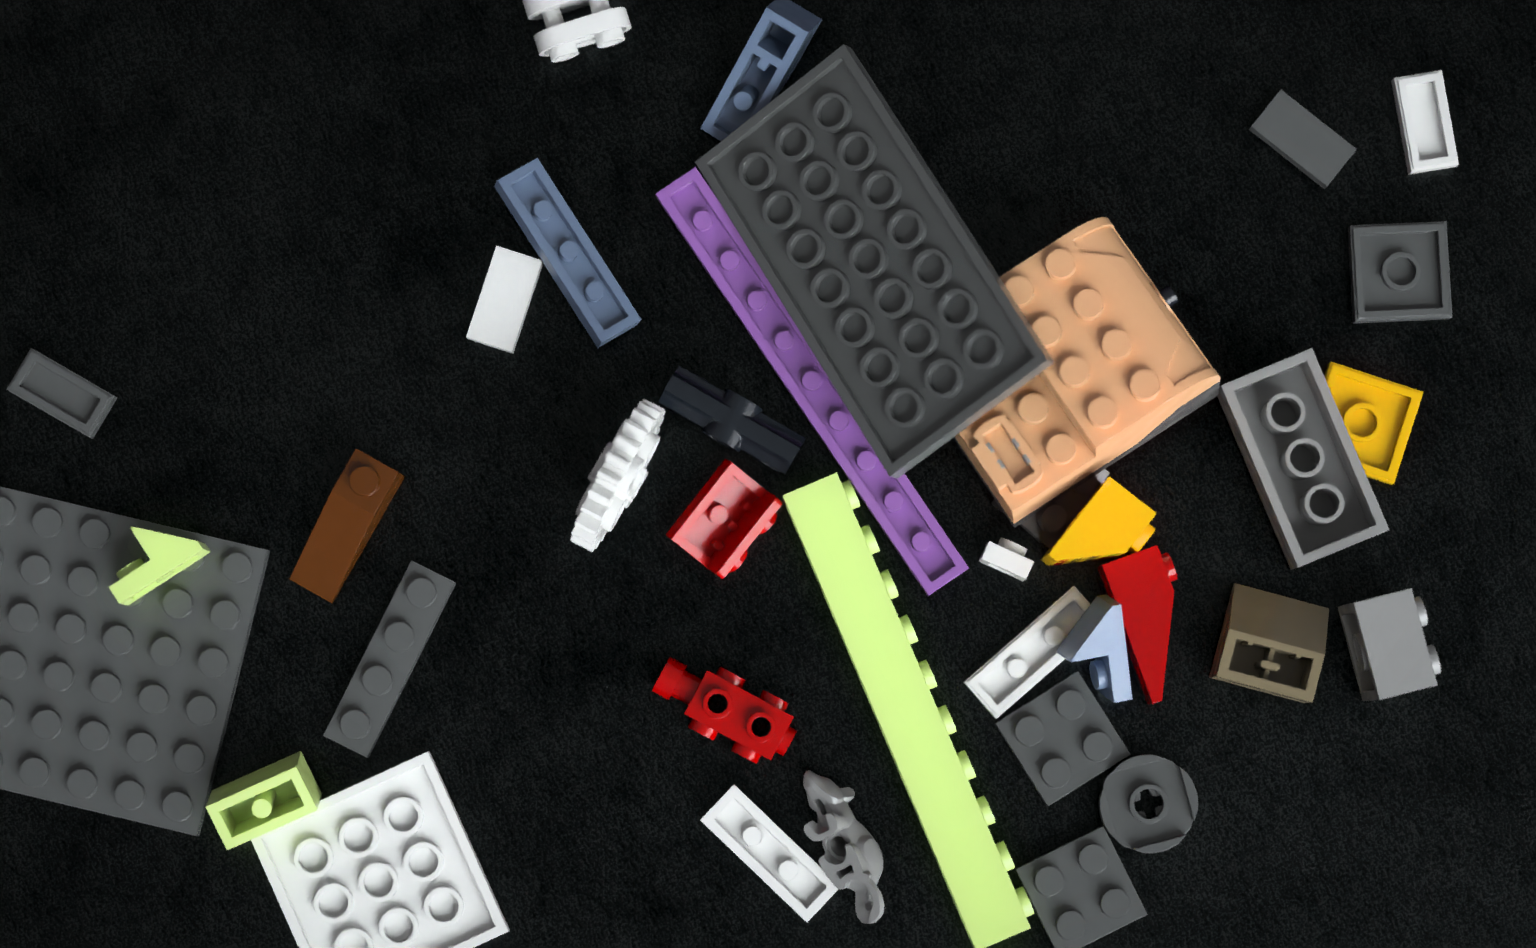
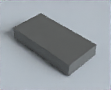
(1302, 139)
(61, 393)

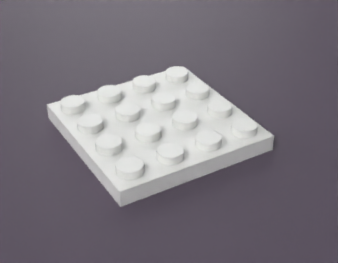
(382, 868)

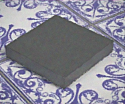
(1399, 272)

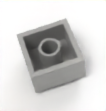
(1389, 645)

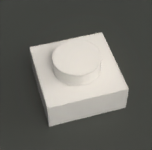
(1007, 558)

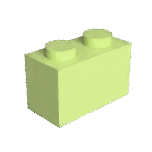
(264, 800)

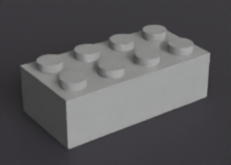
(1301, 459)

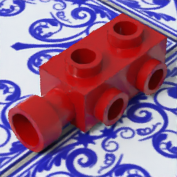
(737, 717)

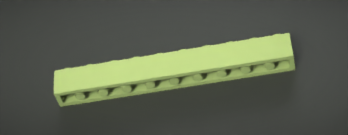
(907, 712)

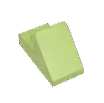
(167, 558)

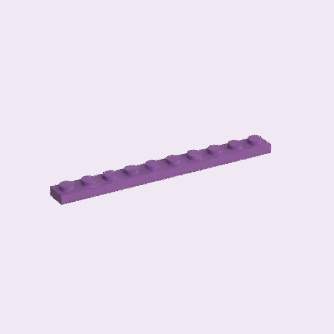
(747, 290)

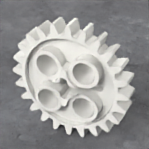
(618, 475)

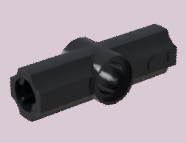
(731, 420)

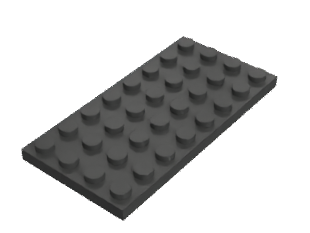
(873, 262)

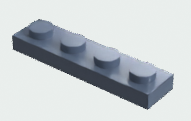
(567, 252)

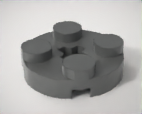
(1171, 818)

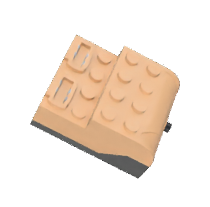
(1115, 378)

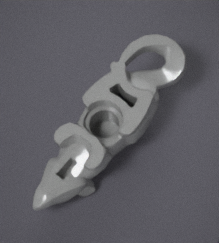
(851, 852)

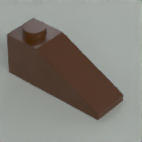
(346, 524)

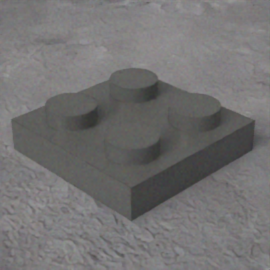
(1062, 738)
(1081, 890)

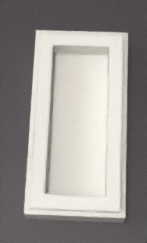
(1425, 122)
(504, 299)

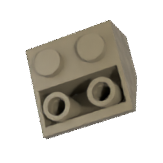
(1271, 644)

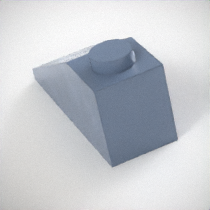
(762, 66)

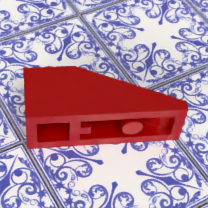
(1146, 596)

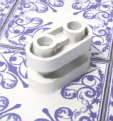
(562, 39)

